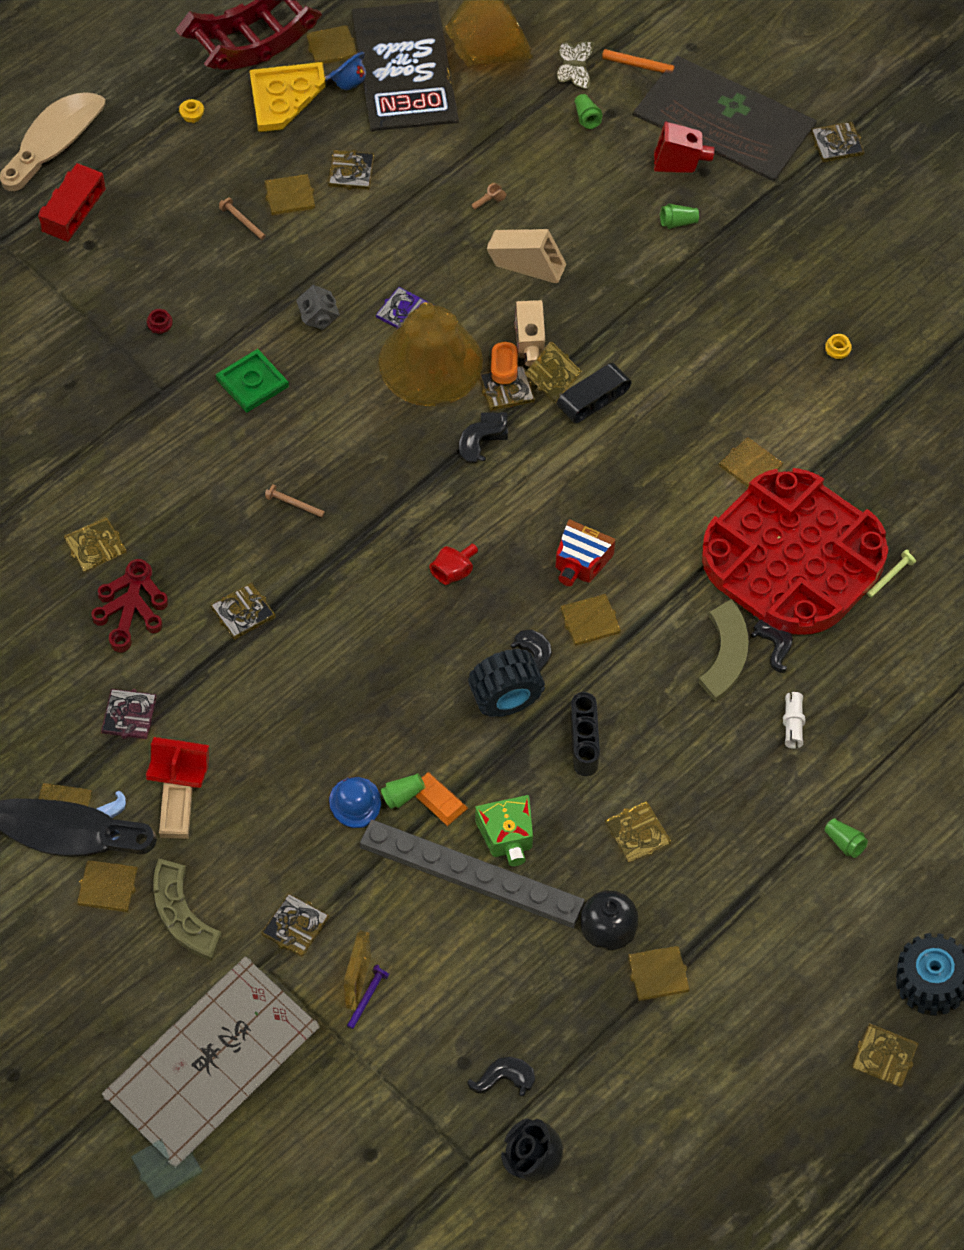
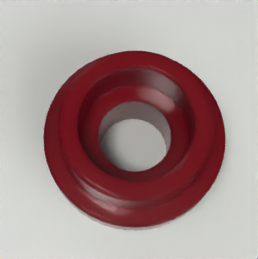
(157, 316)

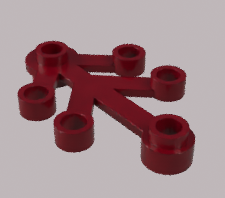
(130, 602)

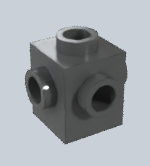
(317, 307)

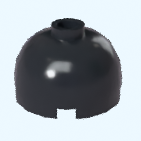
(609, 920)
(532, 1150)

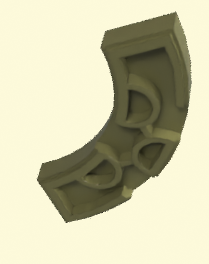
(732, 652)
(176, 915)

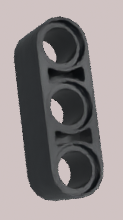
(594, 393)
(585, 745)

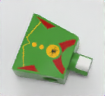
(506, 828)

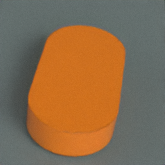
(504, 363)

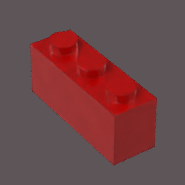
(71, 202)

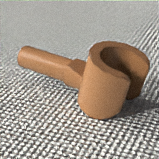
(493, 192)

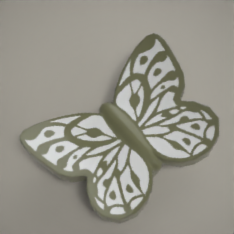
(575, 63)

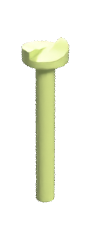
(907, 558)

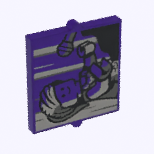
(398, 307)

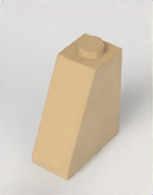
(528, 253)

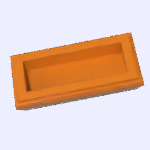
(440, 800)

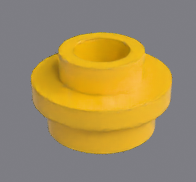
(191, 110)
(840, 341)

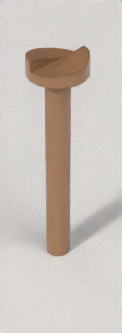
(227, 205)
(273, 493)

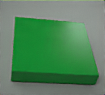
(252, 380)

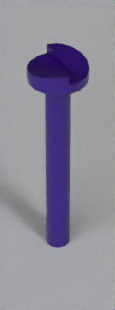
(379, 974)

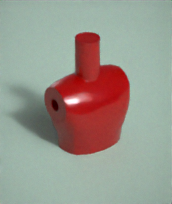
(452, 565)

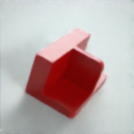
(178, 762)

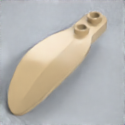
(50, 135)

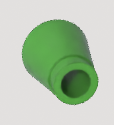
(588, 113)
(677, 215)
(402, 790)
(846, 838)

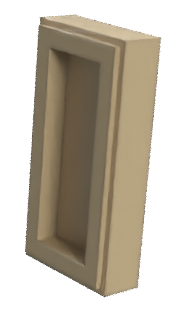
(175, 811)

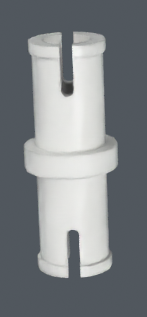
(794, 720)

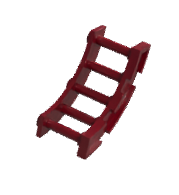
(227, 55)

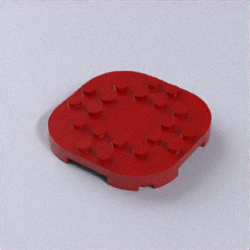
(811, 573)

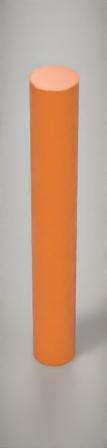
(636, 61)

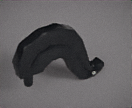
(470, 439)
(781, 639)
(536, 644)
(509, 1068)

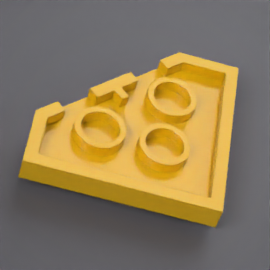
(284, 92)

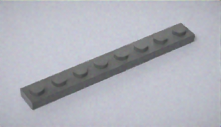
(472, 873)

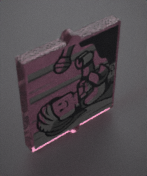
(129, 713)

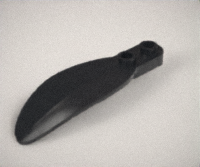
(71, 828)

